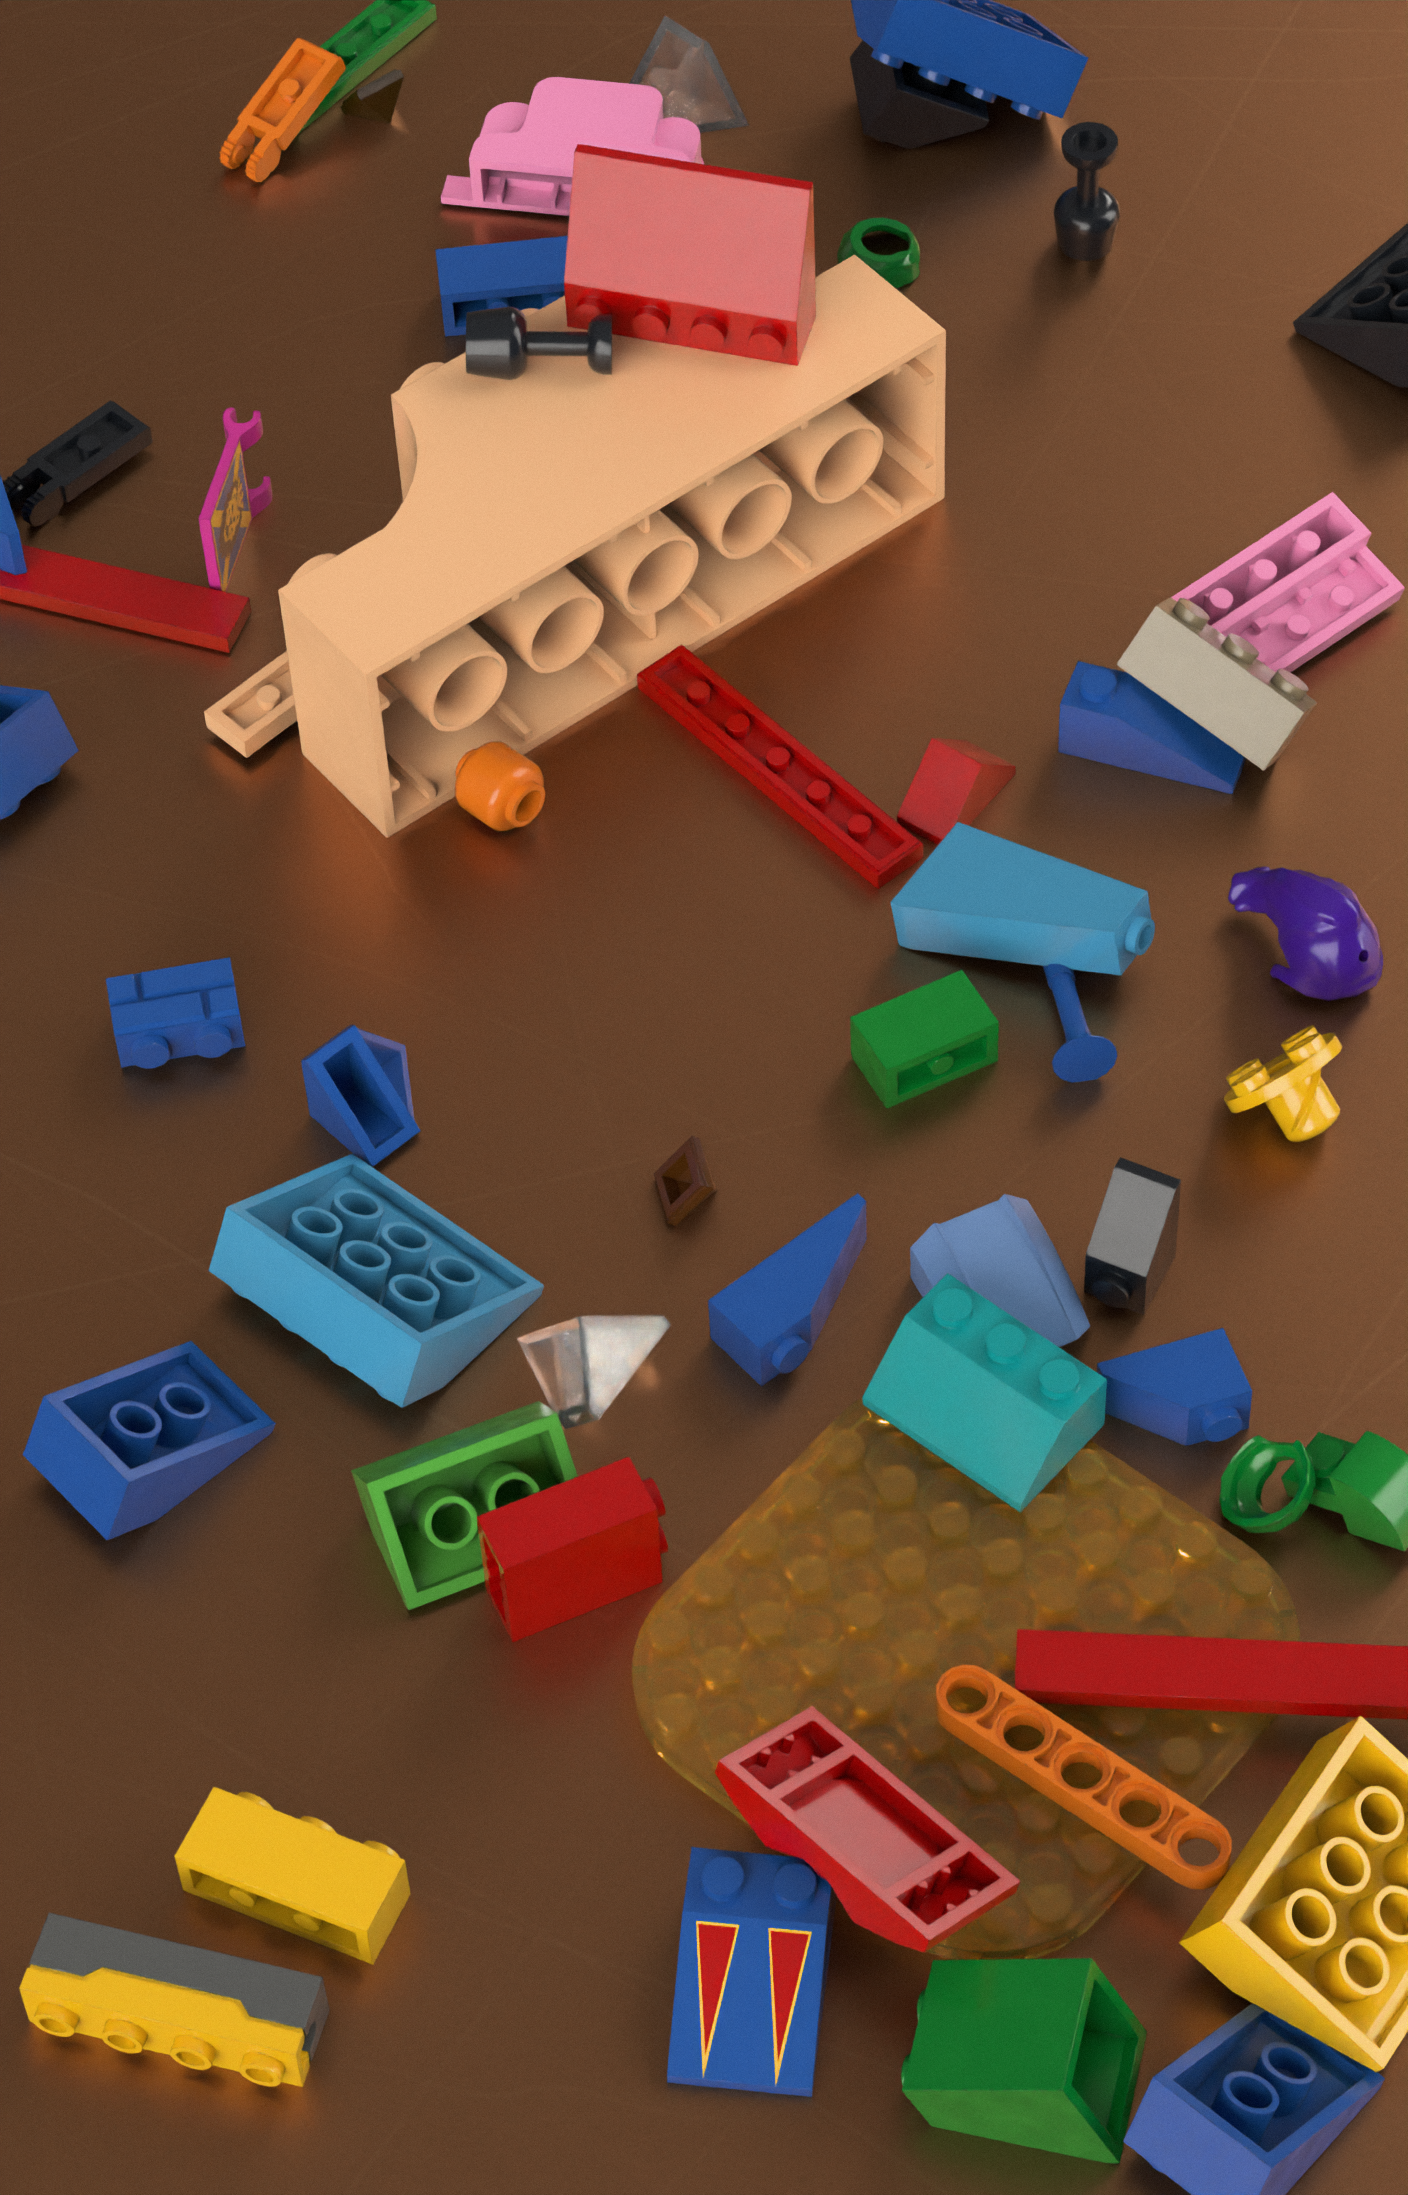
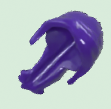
(1320, 929)

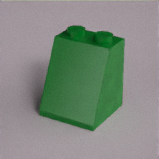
(1026, 2054)

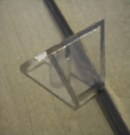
(689, 79)
(589, 1361)

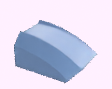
(1006, 1260)

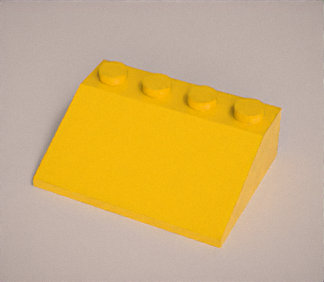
(1320, 1901)

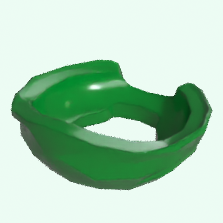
(895, 268)
(1246, 1476)

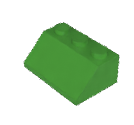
(430, 1496)

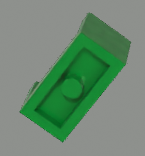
(924, 1038)

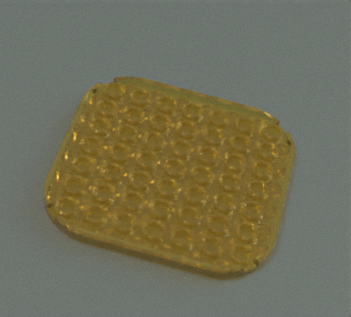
(892, 1567)

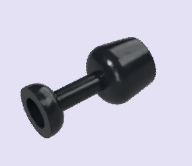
(1087, 213)
(501, 343)

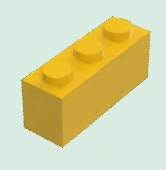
(293, 1873)

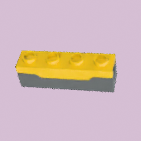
(174, 2001)

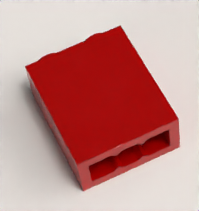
(572, 1548)

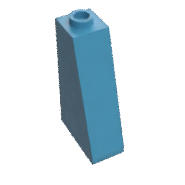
(1020, 907)

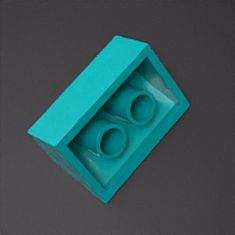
(986, 1393)

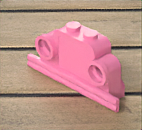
(529, 149)

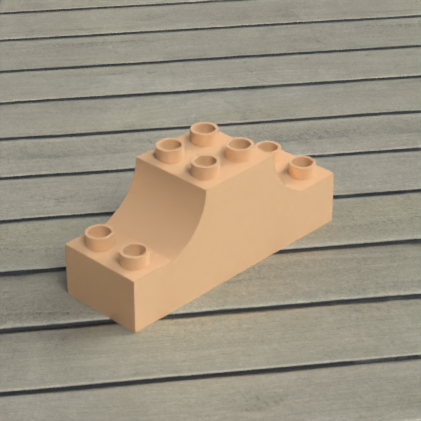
(594, 526)

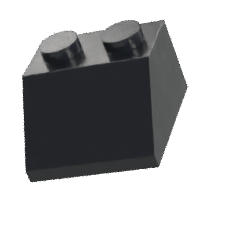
(908, 108)

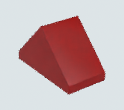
(951, 787)

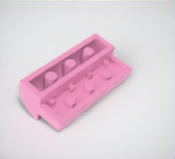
(1298, 586)

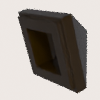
(376, 99)

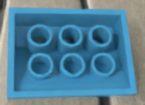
(371, 1277)

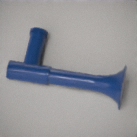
(1083, 1054)

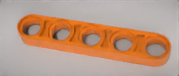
(1095, 1805)

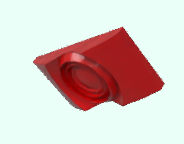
(863, 1831)

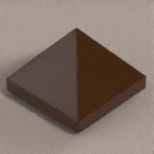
(684, 1181)

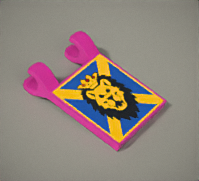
(230, 502)

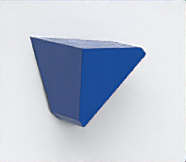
(361, 1092)

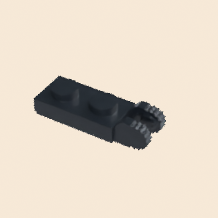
(75, 462)

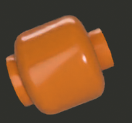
(499, 786)

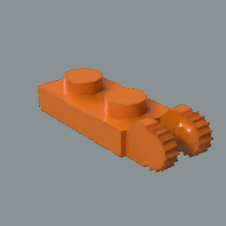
(281, 108)

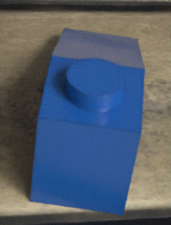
(1129, 726)
(781, 1304)

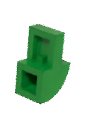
(1362, 1483)

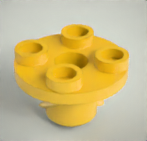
(1290, 1085)

